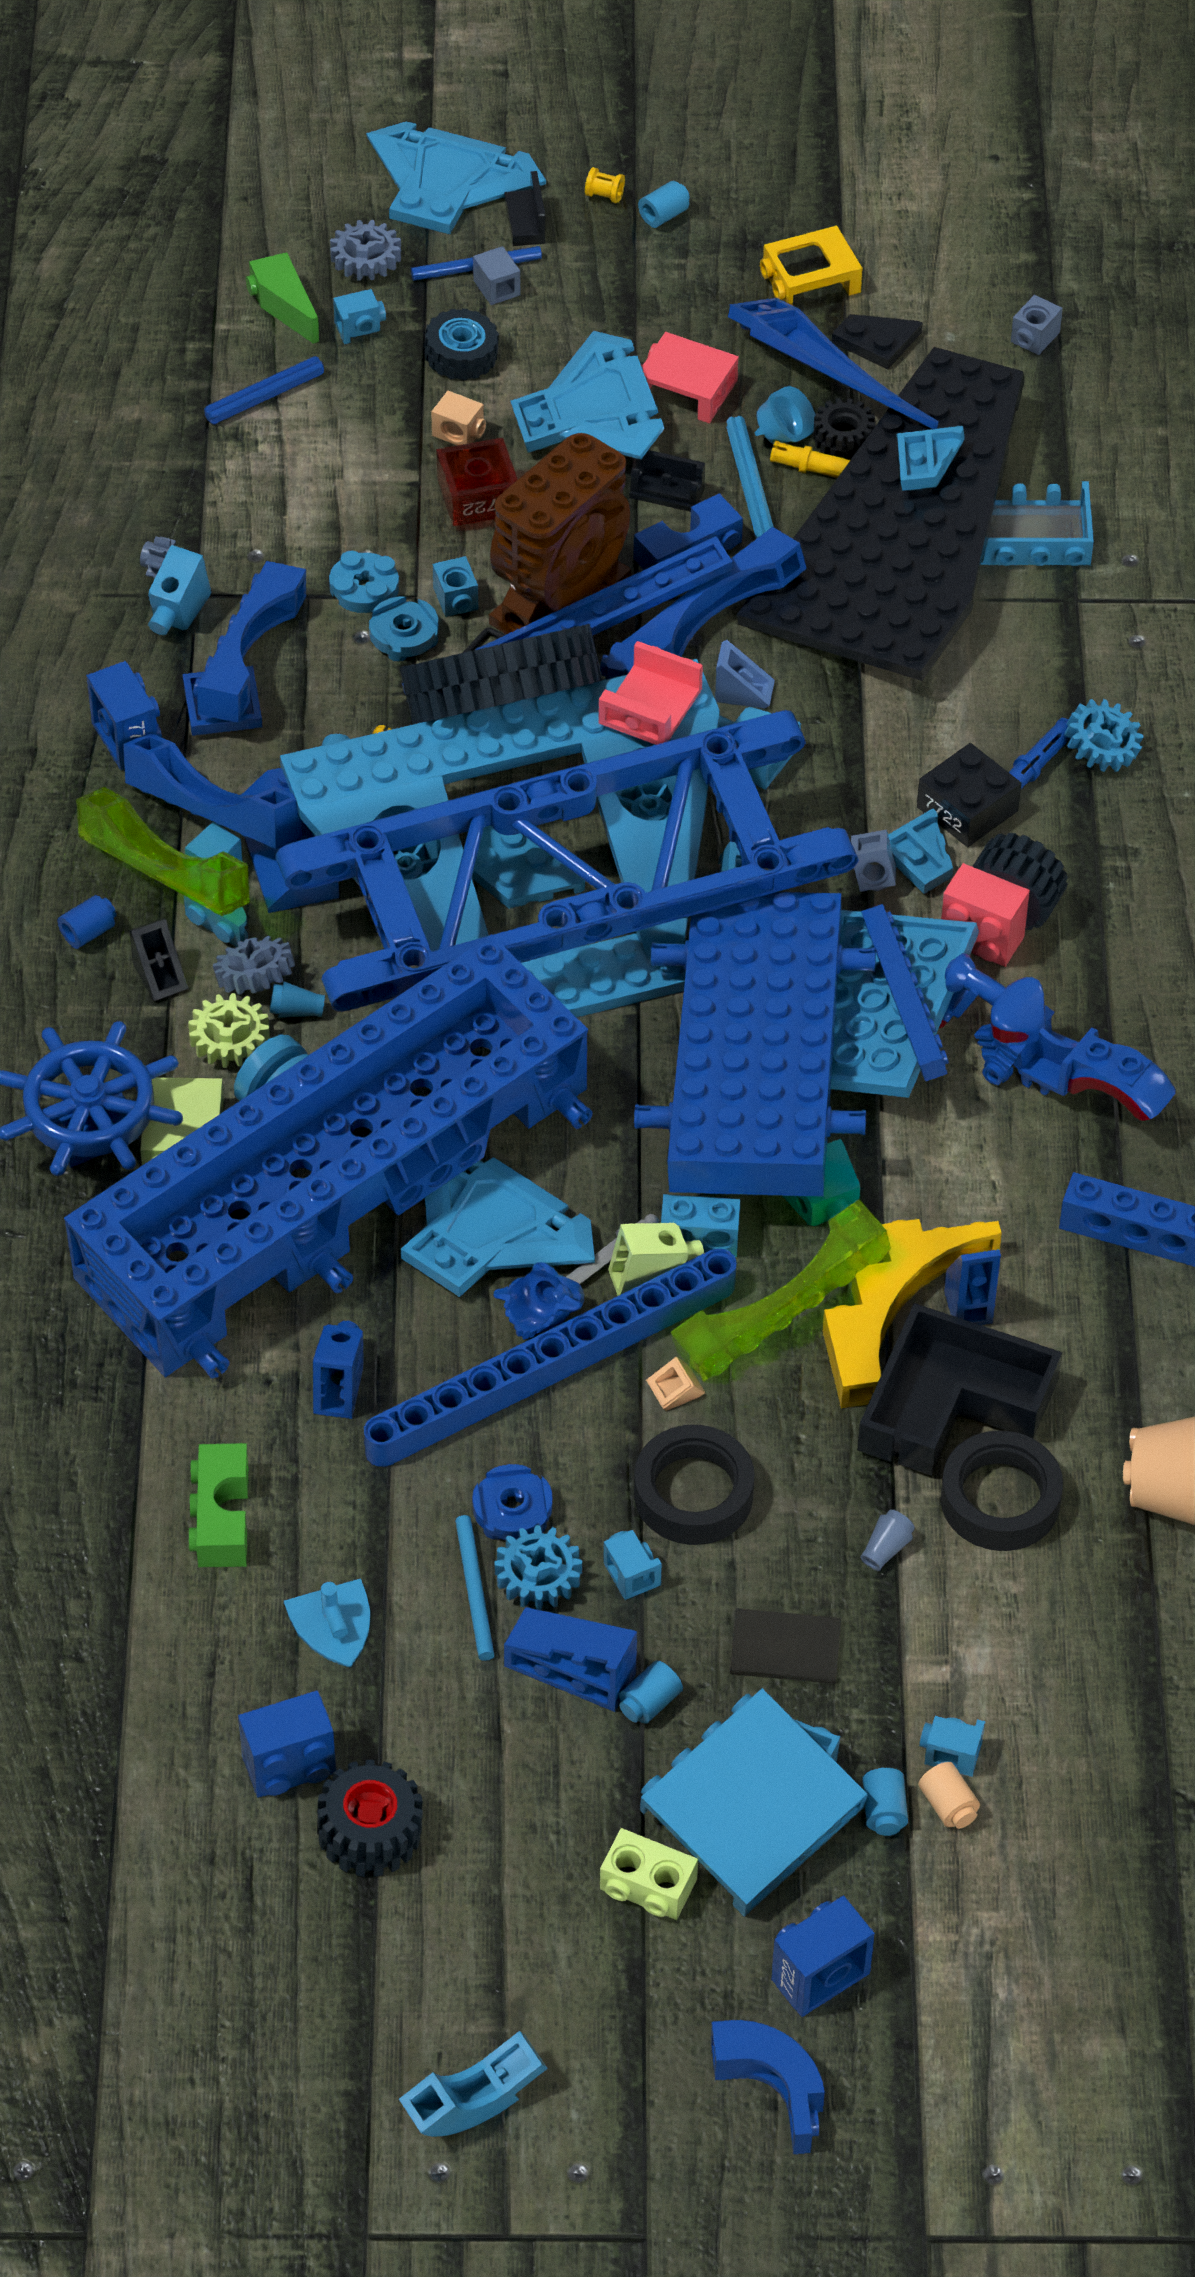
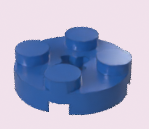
(516, 1482)

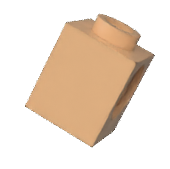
(458, 419)

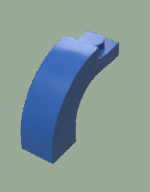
(776, 2059)

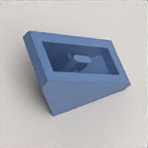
(741, 680)

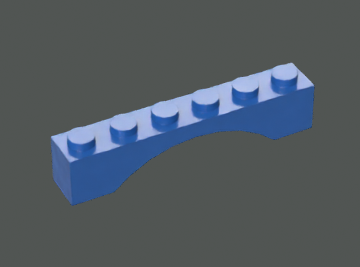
(760, 567)
(273, 599)
(163, 771)

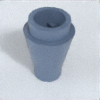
(888, 1538)

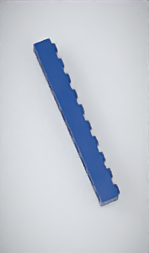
(904, 993)

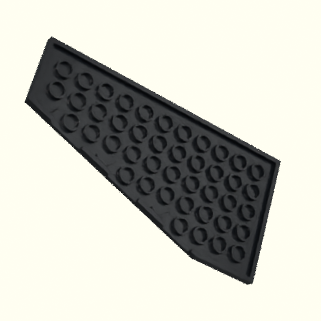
(894, 566)

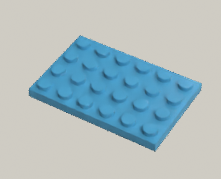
(869, 1036)

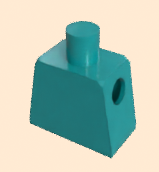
(840, 1188)

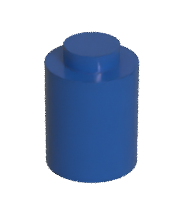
(87, 921)

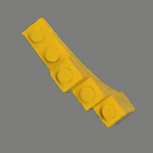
(881, 1289)

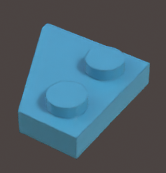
(927, 455)
(921, 852)

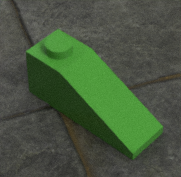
(282, 294)

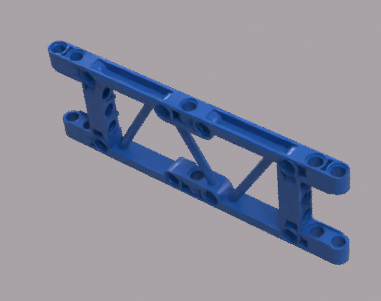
(553, 797)

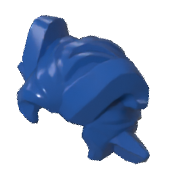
(540, 1300)

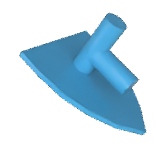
(333, 1620)

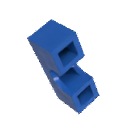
(708, 519)

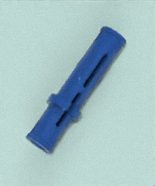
(1054, 735)

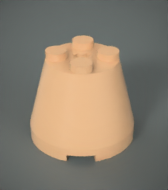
(1163, 1469)

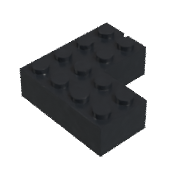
(952, 1369)

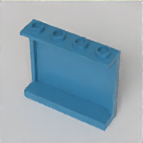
(753, 1799)

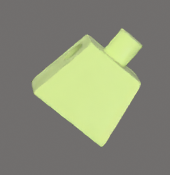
(647, 1252)

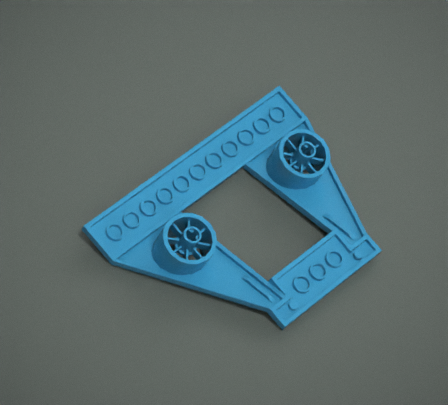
(407, 771)

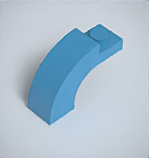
(473, 2096)

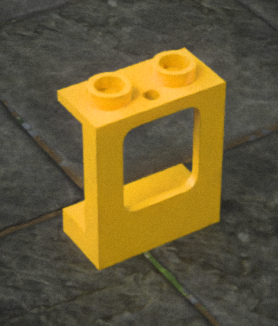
(843, 266)

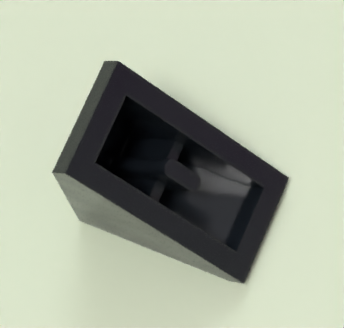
(157, 959)

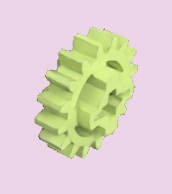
(228, 1029)

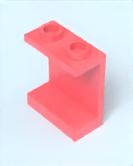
(692, 371)
(652, 695)

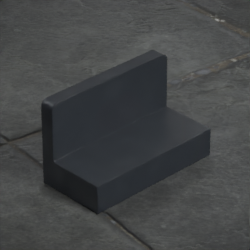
(526, 214)

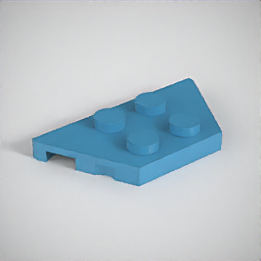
(520, 870)

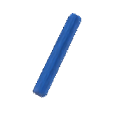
(264, 390)

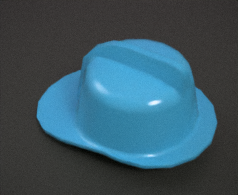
(786, 416)

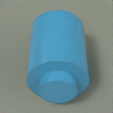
(664, 203)
(650, 1692)
(885, 1801)

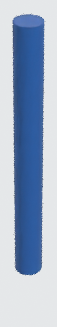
(466, 265)

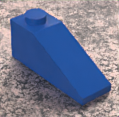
(973, 1286)

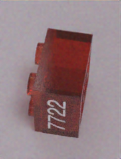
(473, 478)

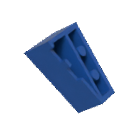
(573, 1655)

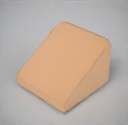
(675, 1384)

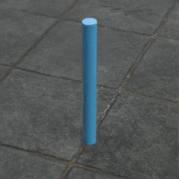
(474, 1588)

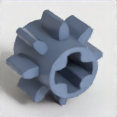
(154, 554)

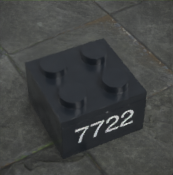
(969, 794)

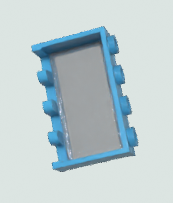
(1041, 530)

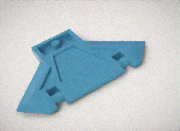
(446, 173)
(594, 395)
(494, 1224)

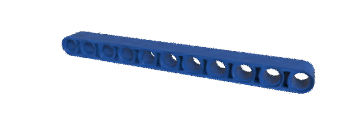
(707, 1278)

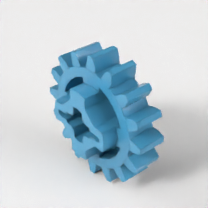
(1103, 735)
(535, 1563)

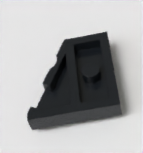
(876, 338)

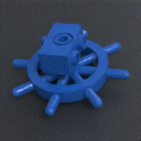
(93, 1114)

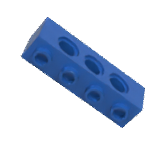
(1129, 1218)

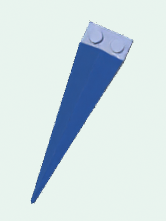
(795, 336)

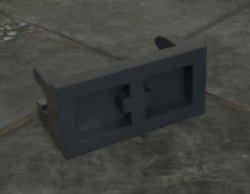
(667, 480)

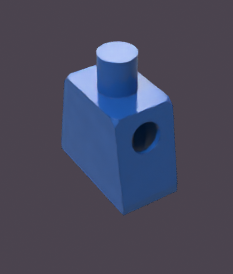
(337, 1350)

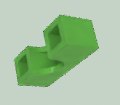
(219, 1533)

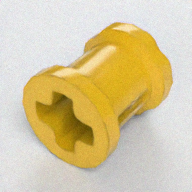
(604, 185)

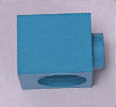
(455, 586)

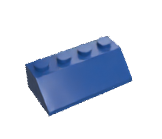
(270, 879)

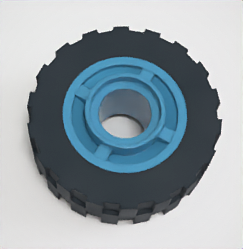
(461, 344)

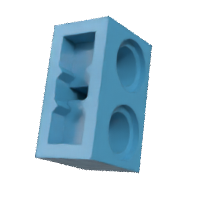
(704, 1219)

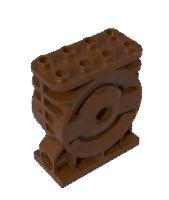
(560, 531)

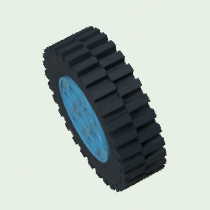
(501, 674)

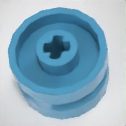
(267, 1063)

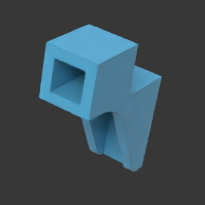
(229, 927)

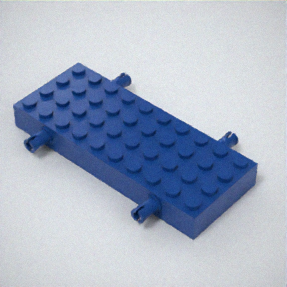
(757, 1047)

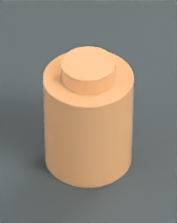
(949, 1795)

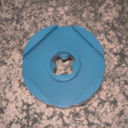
(363, 566)
(403, 643)

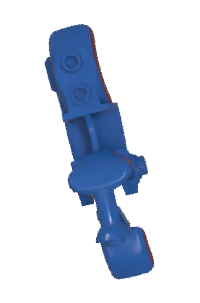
(1024, 1038)

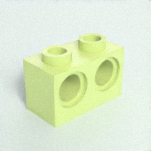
(653, 1866)

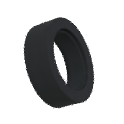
(689, 1526)
(992, 1531)

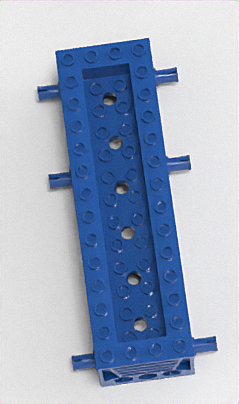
(308, 1122)

